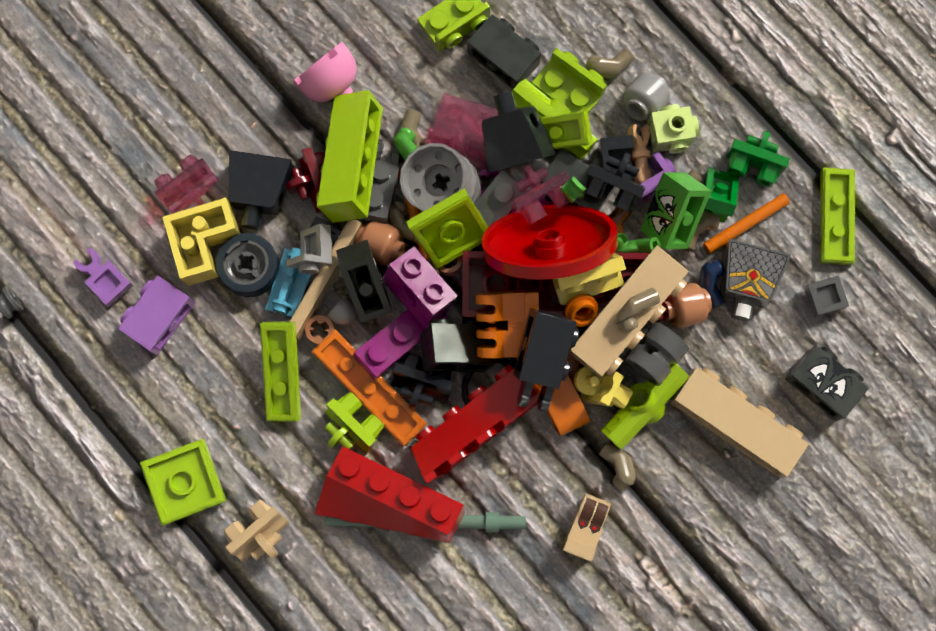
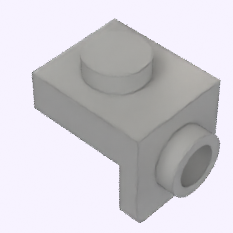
(315, 250)

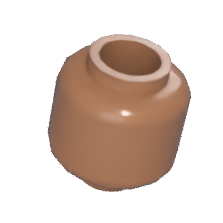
(384, 241)
(688, 307)

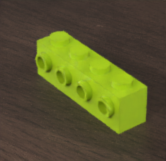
(350, 157)

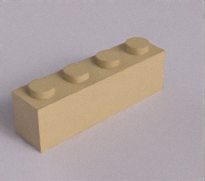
(603, 340)
(740, 422)

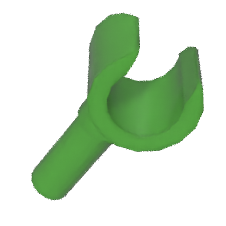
(573, 189)

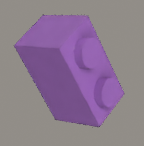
(156, 314)

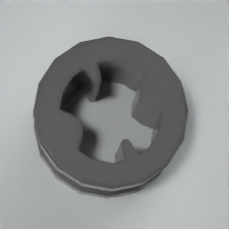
(9, 302)

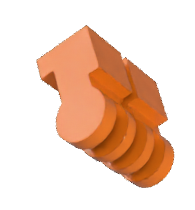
(510, 307)

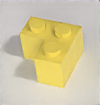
(193, 234)

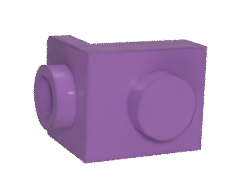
(659, 166)

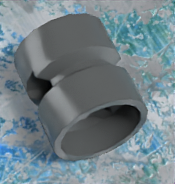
(657, 353)

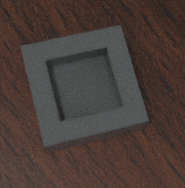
(826, 296)

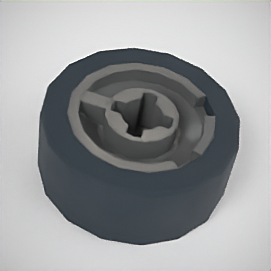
(233, 255)

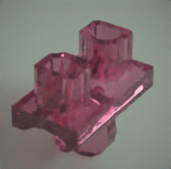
(187, 186)
(529, 202)

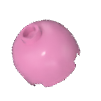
(329, 75)

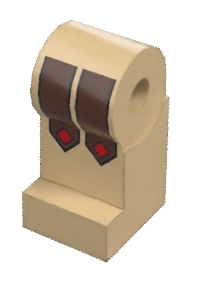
(586, 527)

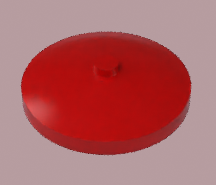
(552, 248)

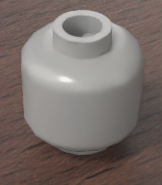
(646, 95)

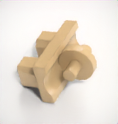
(259, 536)

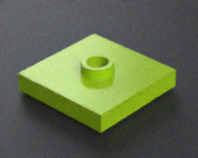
(449, 228)
(183, 482)

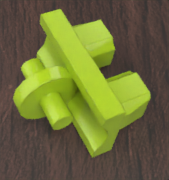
(342, 413)

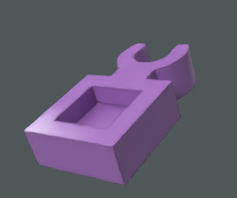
(105, 279)

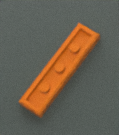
(375, 395)

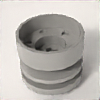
(429, 168)

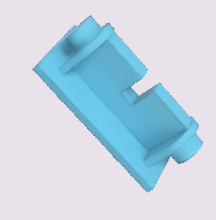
(288, 287)

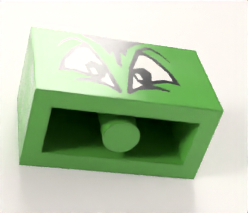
(675, 210)

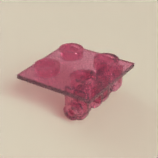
(460, 127)

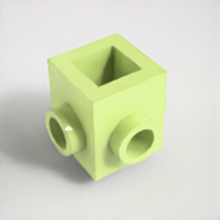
(673, 129)

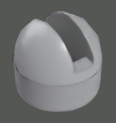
(342, 313)

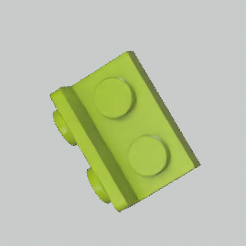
(452, 20)
(570, 82)

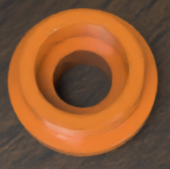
(581, 309)

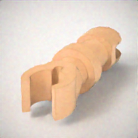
(640, 152)

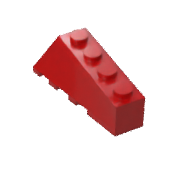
(472, 426)
(382, 498)

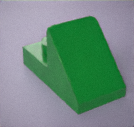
(724, 193)

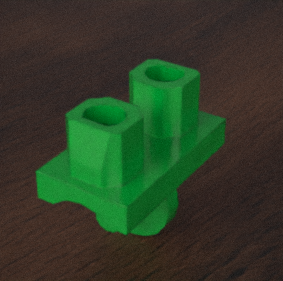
(759, 154)

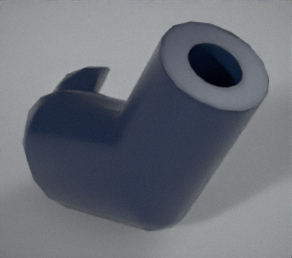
(708, 278)

